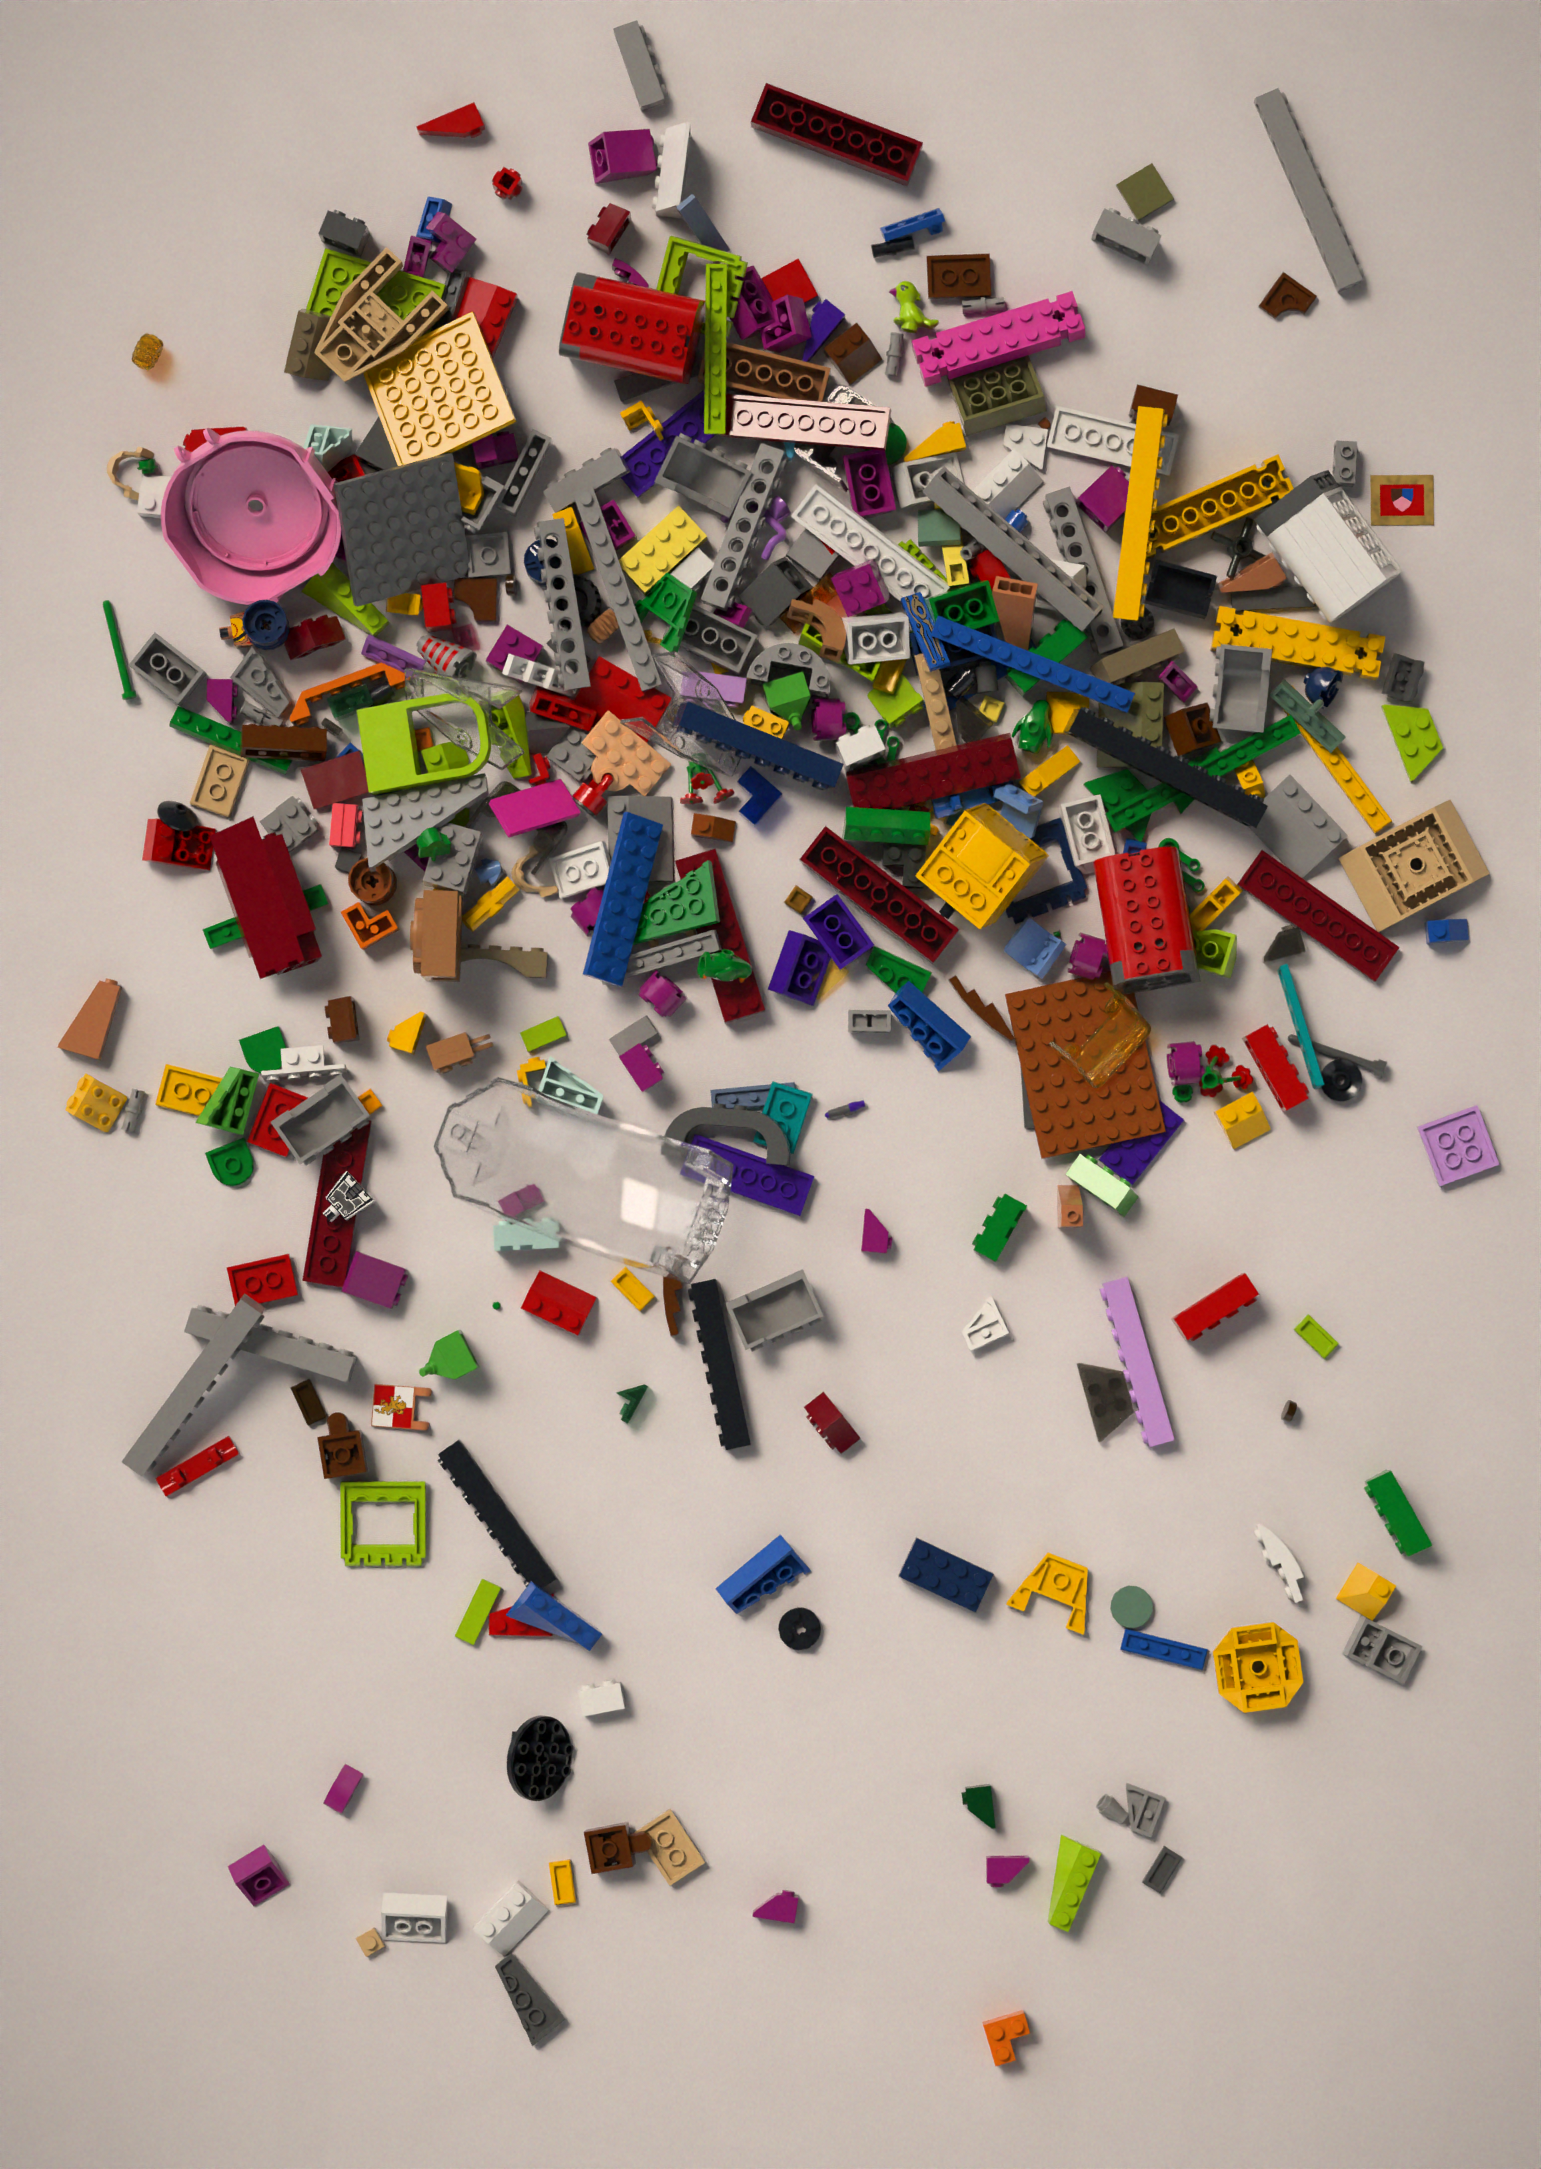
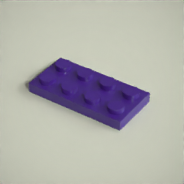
(1132, 1156)

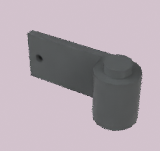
(985, 679)

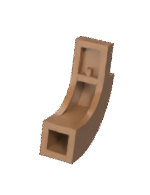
(825, 621)

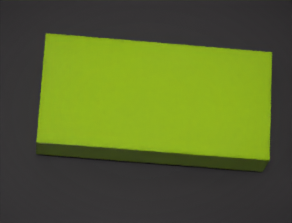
(543, 1034)
(1316, 1336)

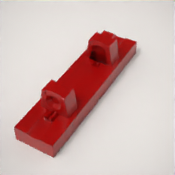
(197, 1466)

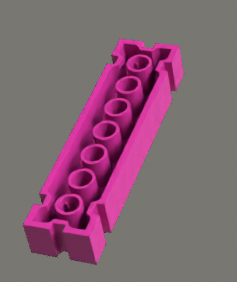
(998, 338)

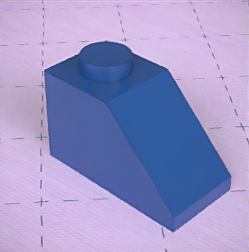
(1446, 930)

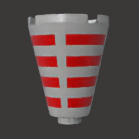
(446, 656)

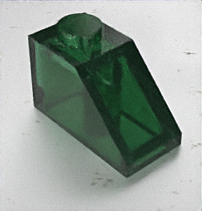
(349, 702)

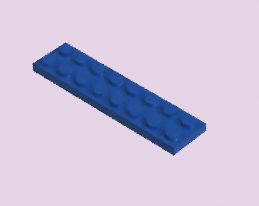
(622, 899)

